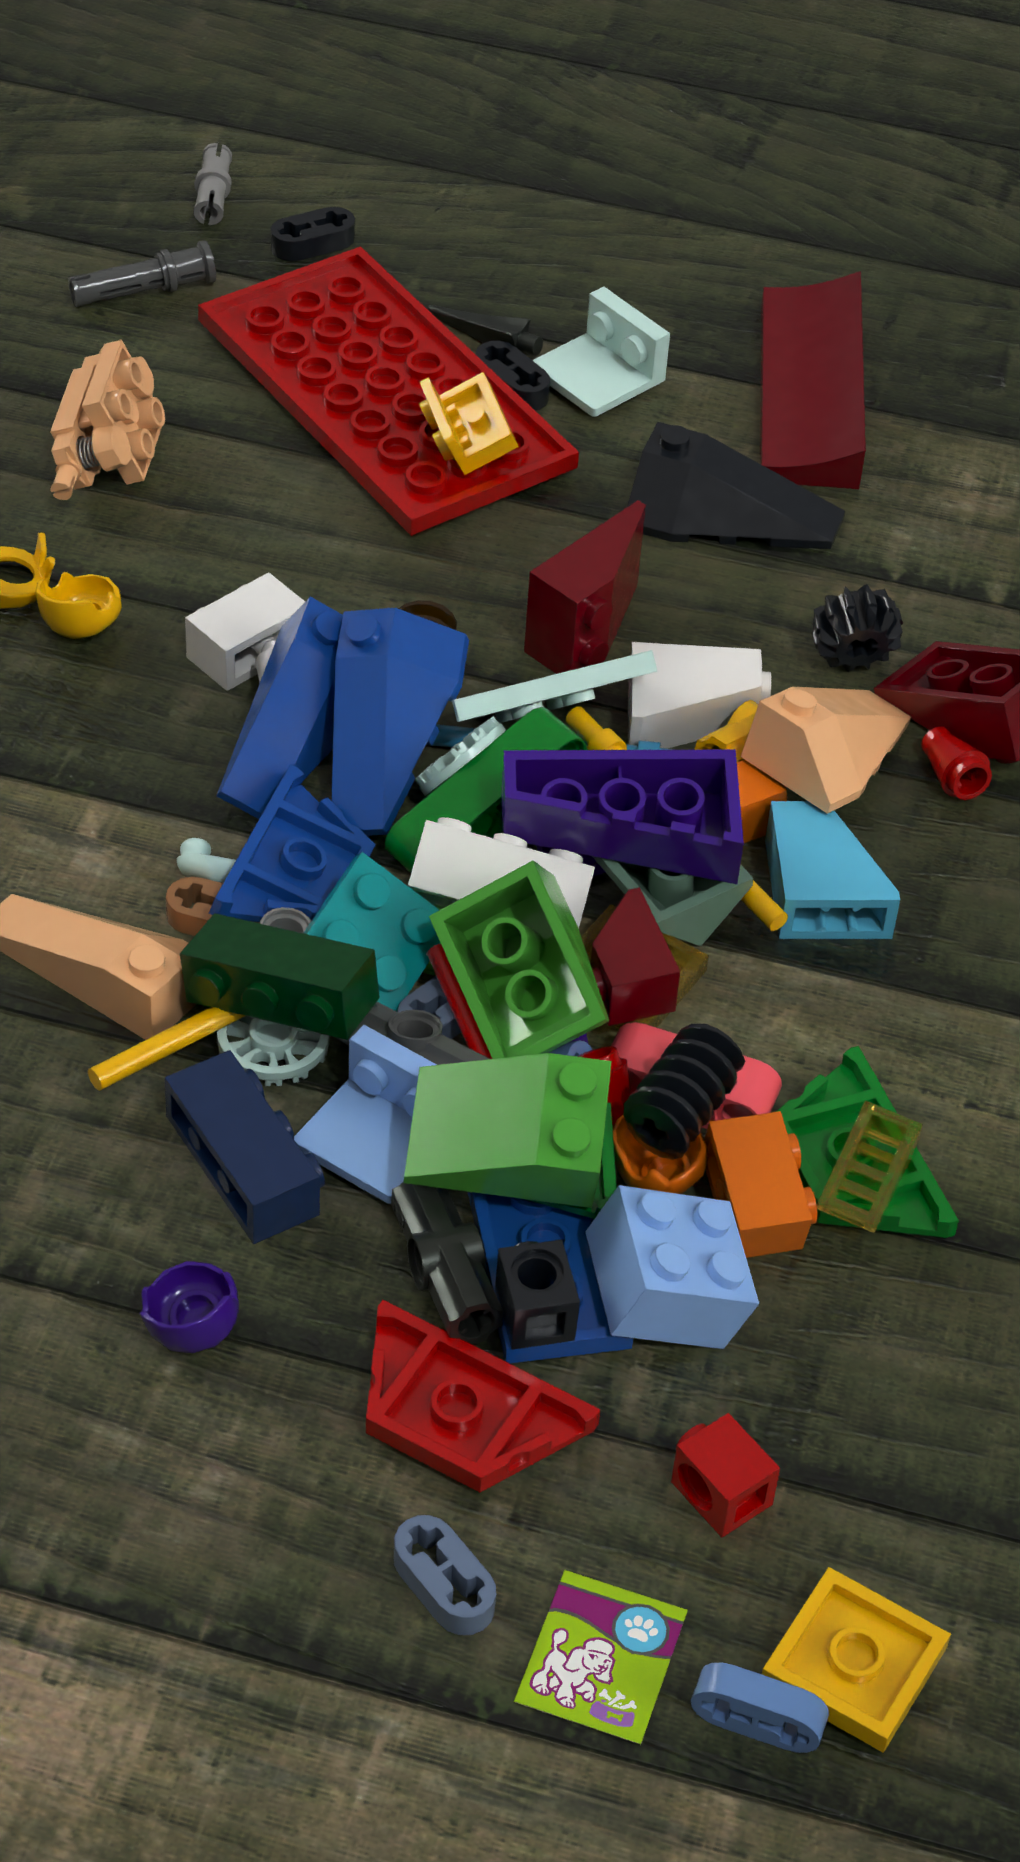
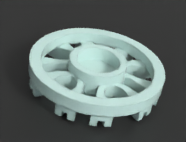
(459, 755)
(270, 1043)

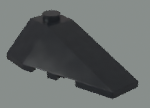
(713, 490)

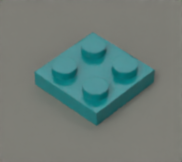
(382, 914)

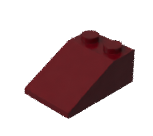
(584, 594)
(964, 690)

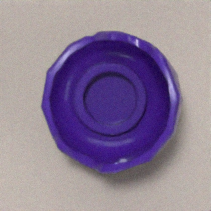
(190, 1307)

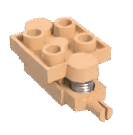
(106, 421)

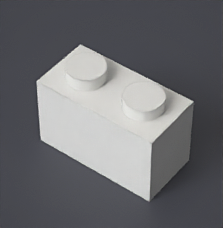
(232, 630)

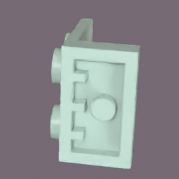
(612, 360)

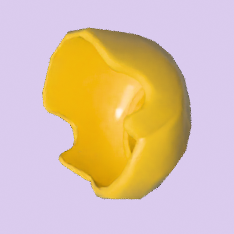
(79, 604)

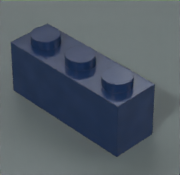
(244, 1146)

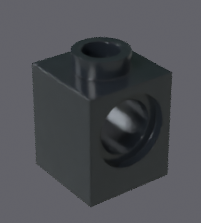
(542, 1314)

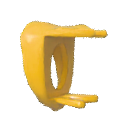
(23, 594)

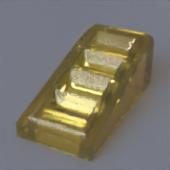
(886, 1128)

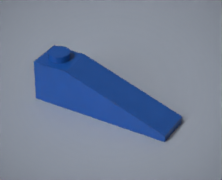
(388, 697)
(290, 711)

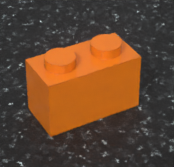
(757, 1171)

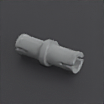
(213, 184)

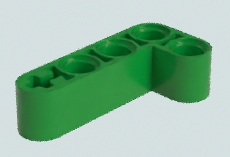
(476, 788)

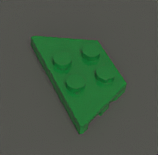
(822, 1126)

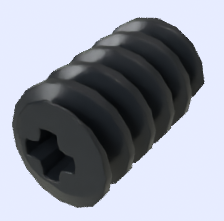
(683, 1090)

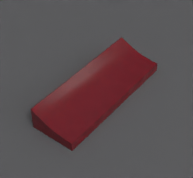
(813, 383)

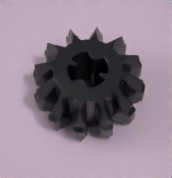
(857, 628)

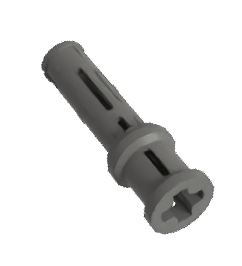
(163, 271)

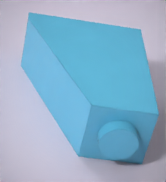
(825, 877)

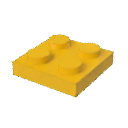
(858, 1657)

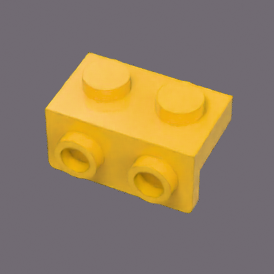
(469, 423)

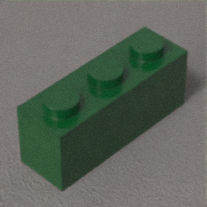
(280, 976)

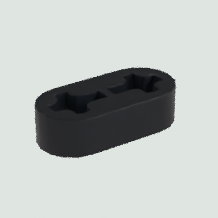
(312, 233)
(517, 371)

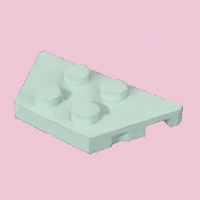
(557, 689)

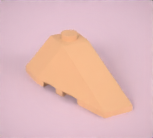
(823, 741)
(102, 962)

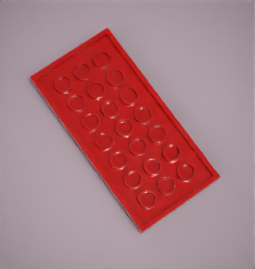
(348, 362)

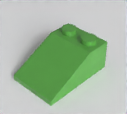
(521, 963)
(511, 1127)

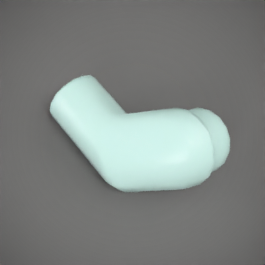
(197, 861)

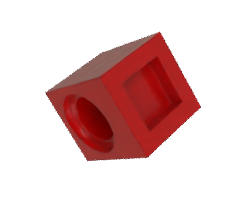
(724, 1474)

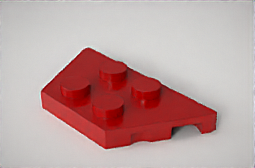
(463, 1405)

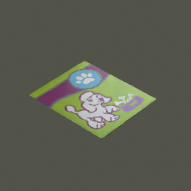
(601, 1656)

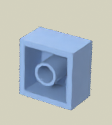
(671, 1267)

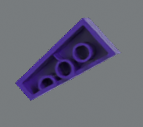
(630, 806)

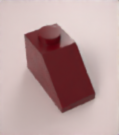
(634, 963)

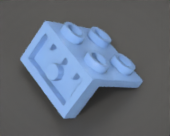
(369, 1119)

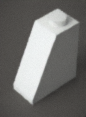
(692, 691)

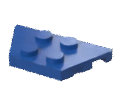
(291, 855)

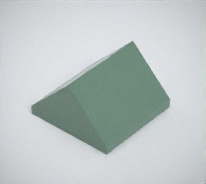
(680, 903)

